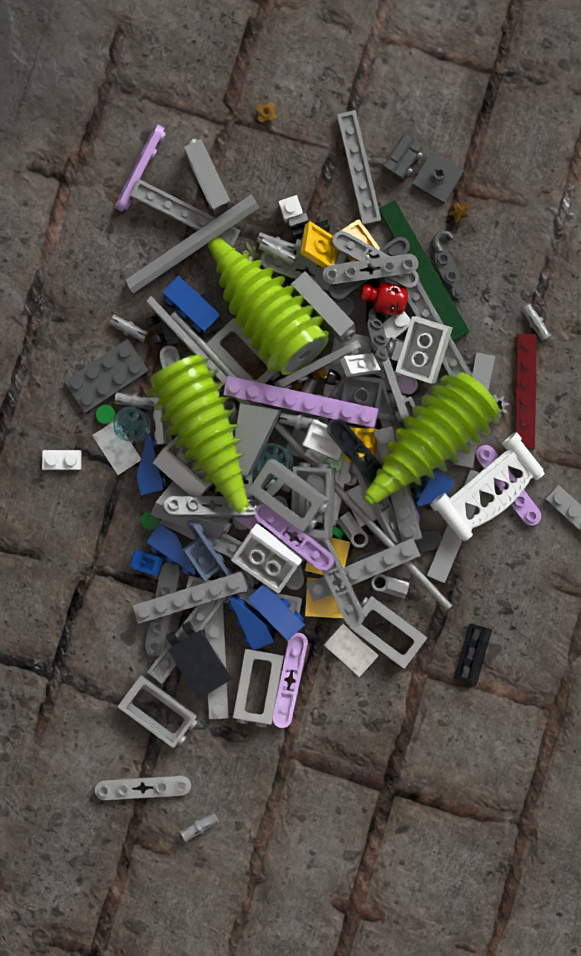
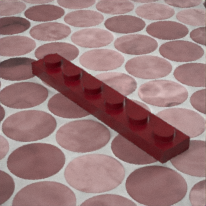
(526, 388)

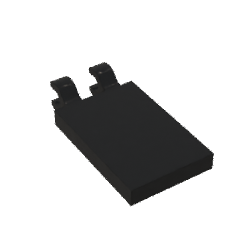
(168, 334)
(198, 661)

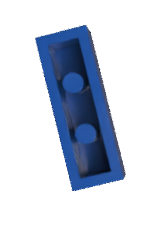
(190, 305)
(276, 611)

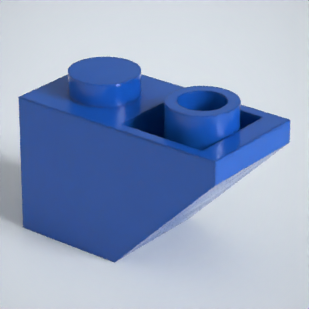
(433, 488)

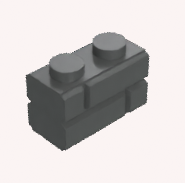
(403, 157)

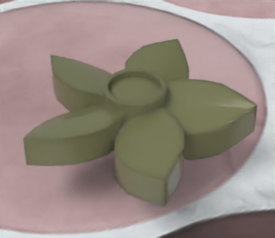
(253, 255)

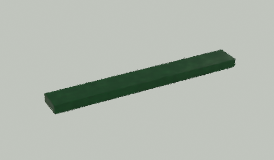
(427, 275)

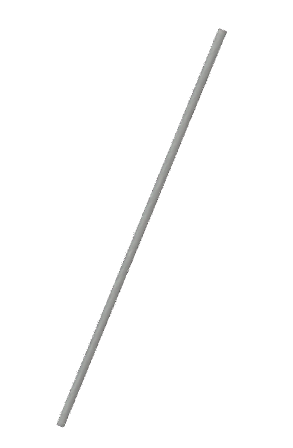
(301, 450)

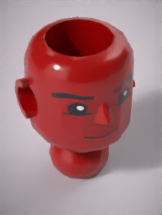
(386, 297)

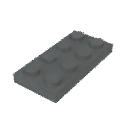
(106, 376)

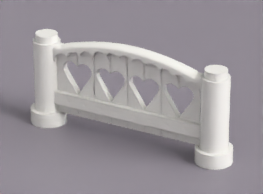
(453, 508)

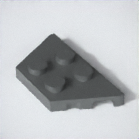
(366, 392)

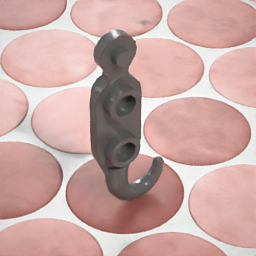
(447, 266)
(377, 335)

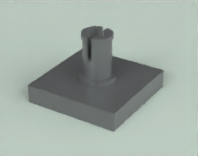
(437, 177)

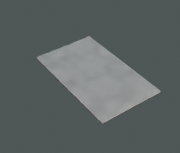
(118, 452)
(351, 650)

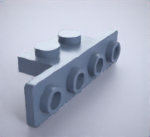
(203, 556)

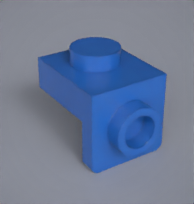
(146, 562)

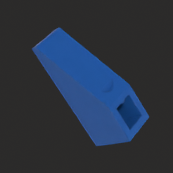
(149, 475)
(168, 543)
(255, 625)

